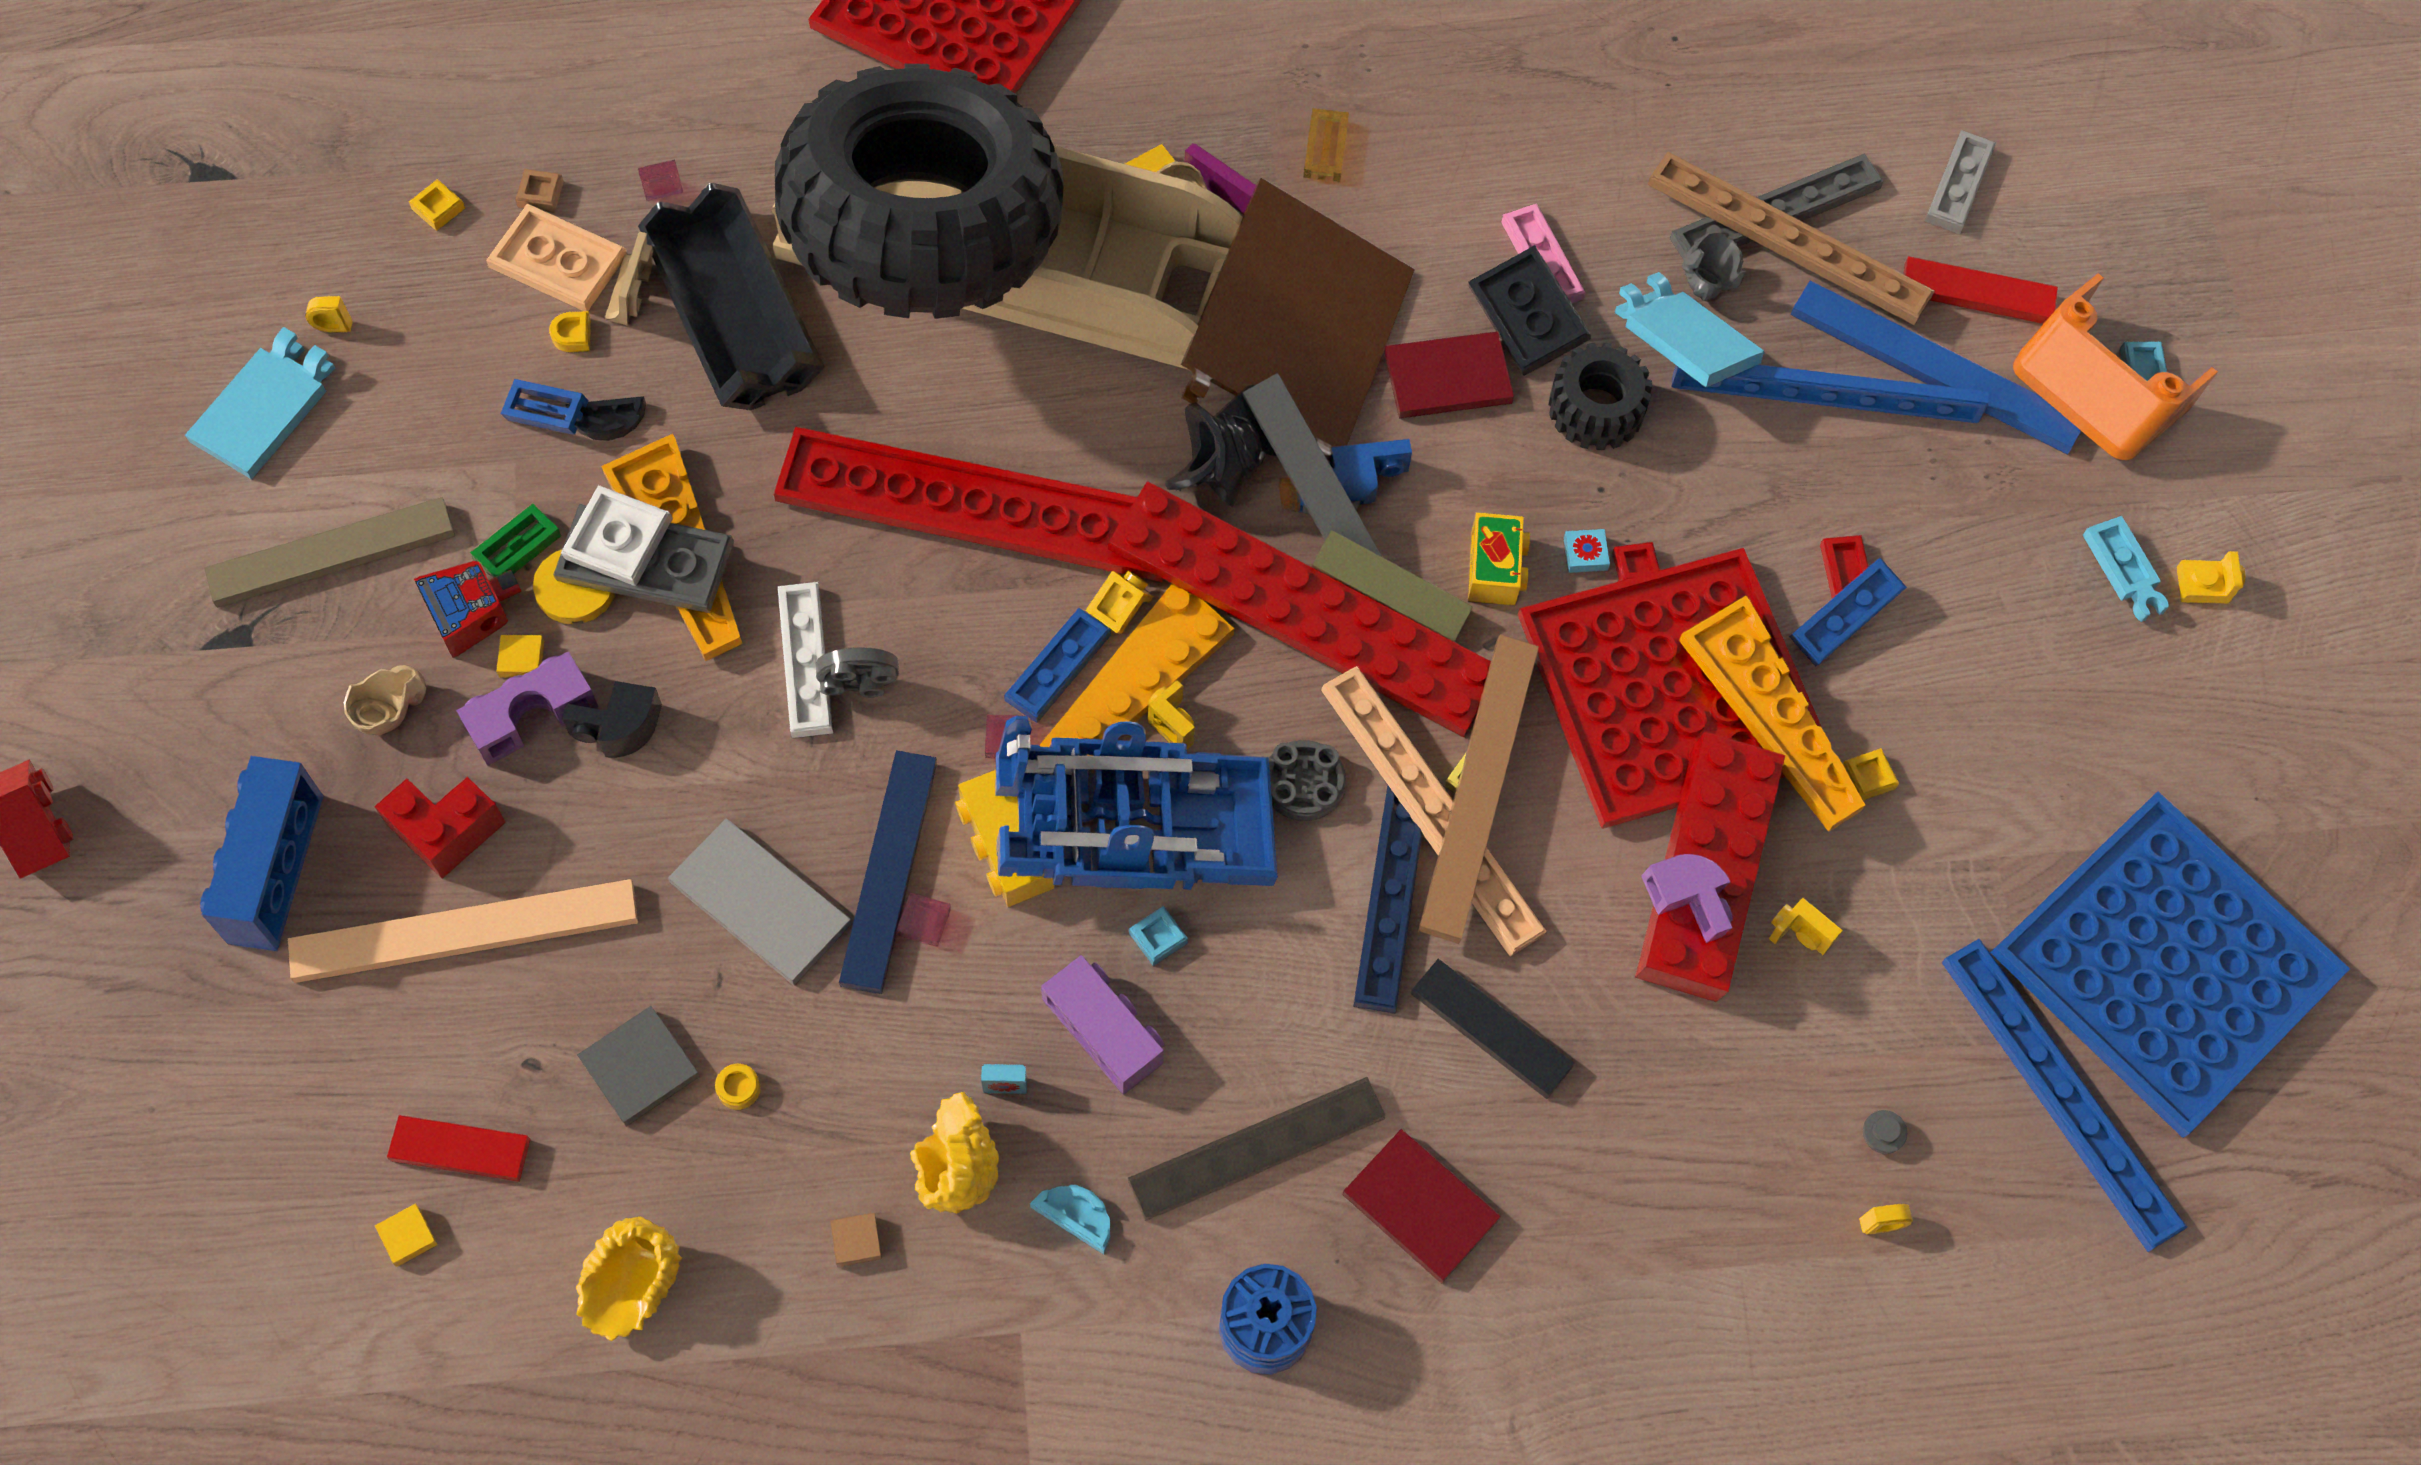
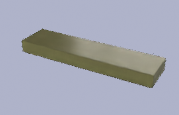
(1391, 585)

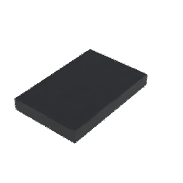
(1529, 310)

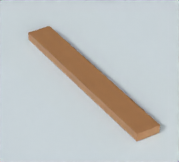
(1791, 238)
(1478, 790)

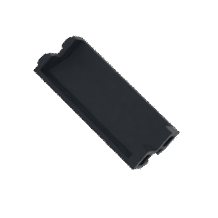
(731, 298)

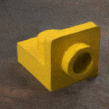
(2210, 580)
(1119, 600)
(1170, 722)
(1808, 923)

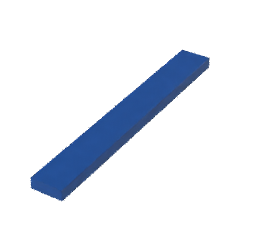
(1933, 364)
(1847, 392)
(2064, 1095)

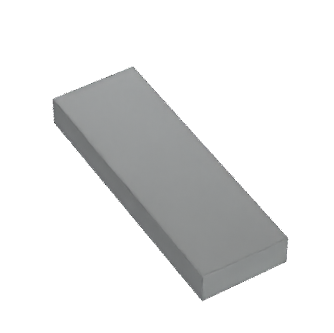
(1960, 182)

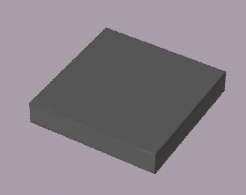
(638, 1065)

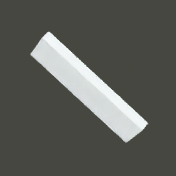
(801, 648)

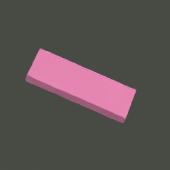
(1529, 228)

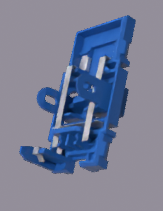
(1210, 816)

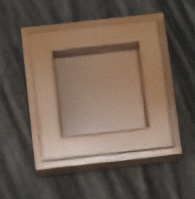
(539, 190)
(855, 1239)

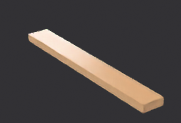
(1428, 803)
(462, 931)

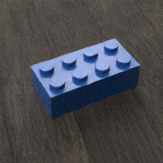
(262, 853)

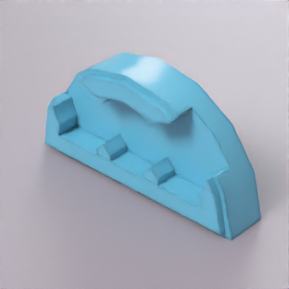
(1077, 1212)

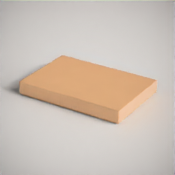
(556, 257)

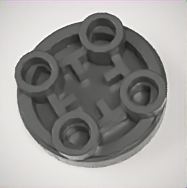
(856, 670)
(1306, 779)

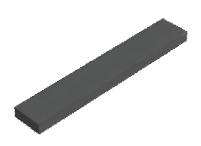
(1799, 199)
(1305, 462)

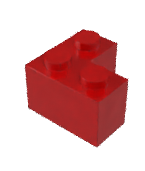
(27, 826)
(441, 831)

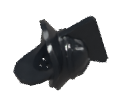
(1224, 448)

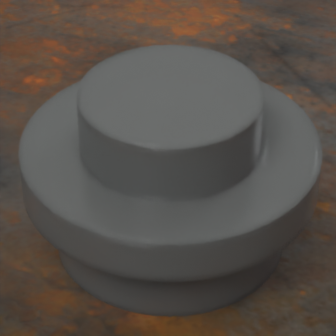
(1885, 1132)

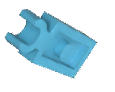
(2126, 566)

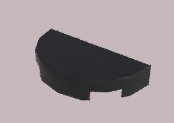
(610, 418)

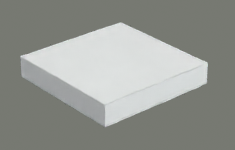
(616, 535)

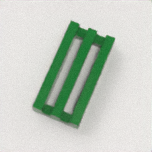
(521, 548)

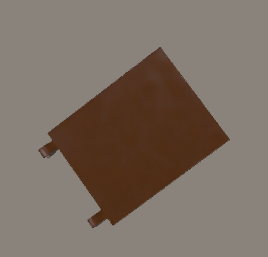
(1299, 304)

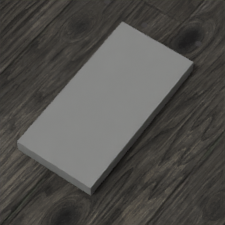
(760, 901)

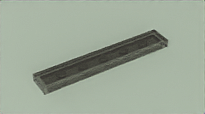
(1256, 1148)

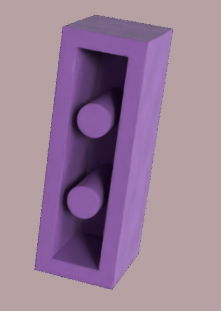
(1103, 1023)

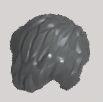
(1713, 265)

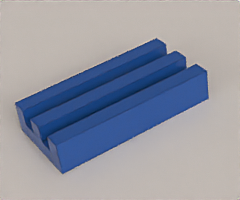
(570, 414)

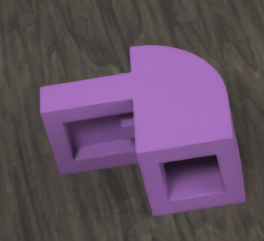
(1693, 882)

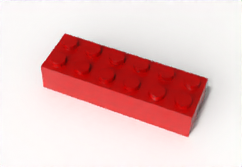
(1726, 820)

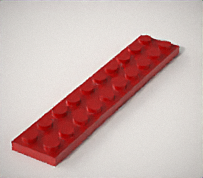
(954, 499)
(1302, 607)

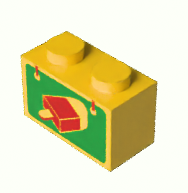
(1497, 559)

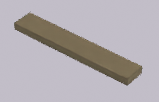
(329, 552)

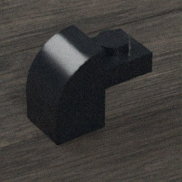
(623, 726)

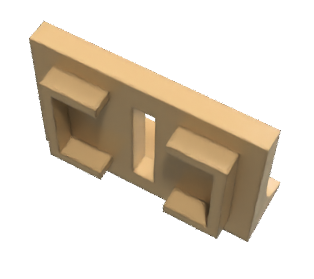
(632, 271)

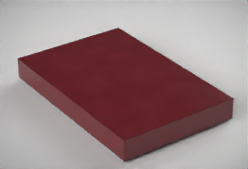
(1448, 374)
(1421, 1205)

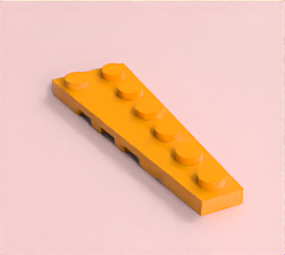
(660, 479)
(1163, 648)
(1756, 684)

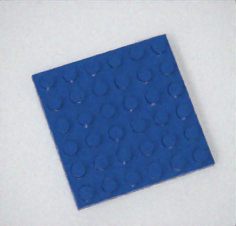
(2170, 963)

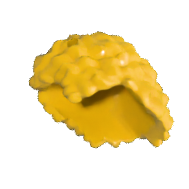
(956, 1161)
(626, 1277)

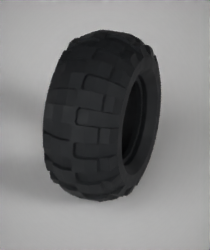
(911, 249)

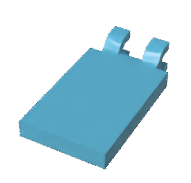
(1686, 332)
(262, 405)

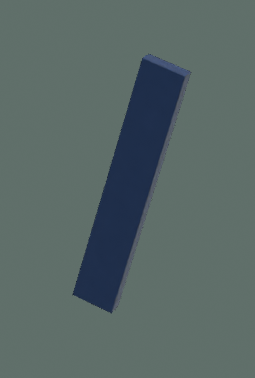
(888, 872)
(1388, 909)

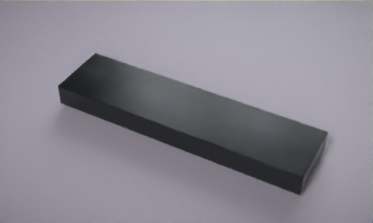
(1492, 1028)

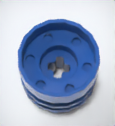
(1257, 1342)

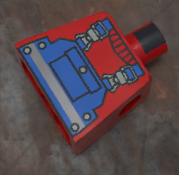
(466, 603)

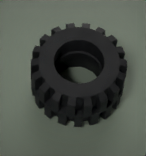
(1603, 370)

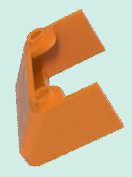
(2096, 386)

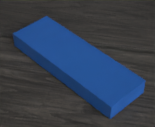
(1847, 612)
(1057, 665)

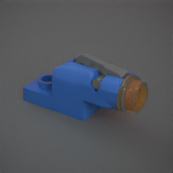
(1356, 471)

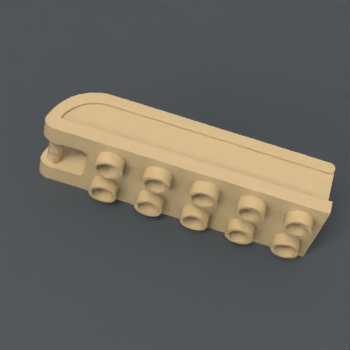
(1111, 256)

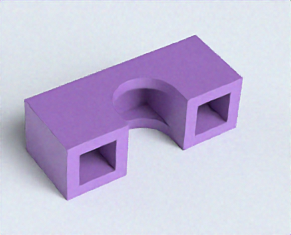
(495, 716)

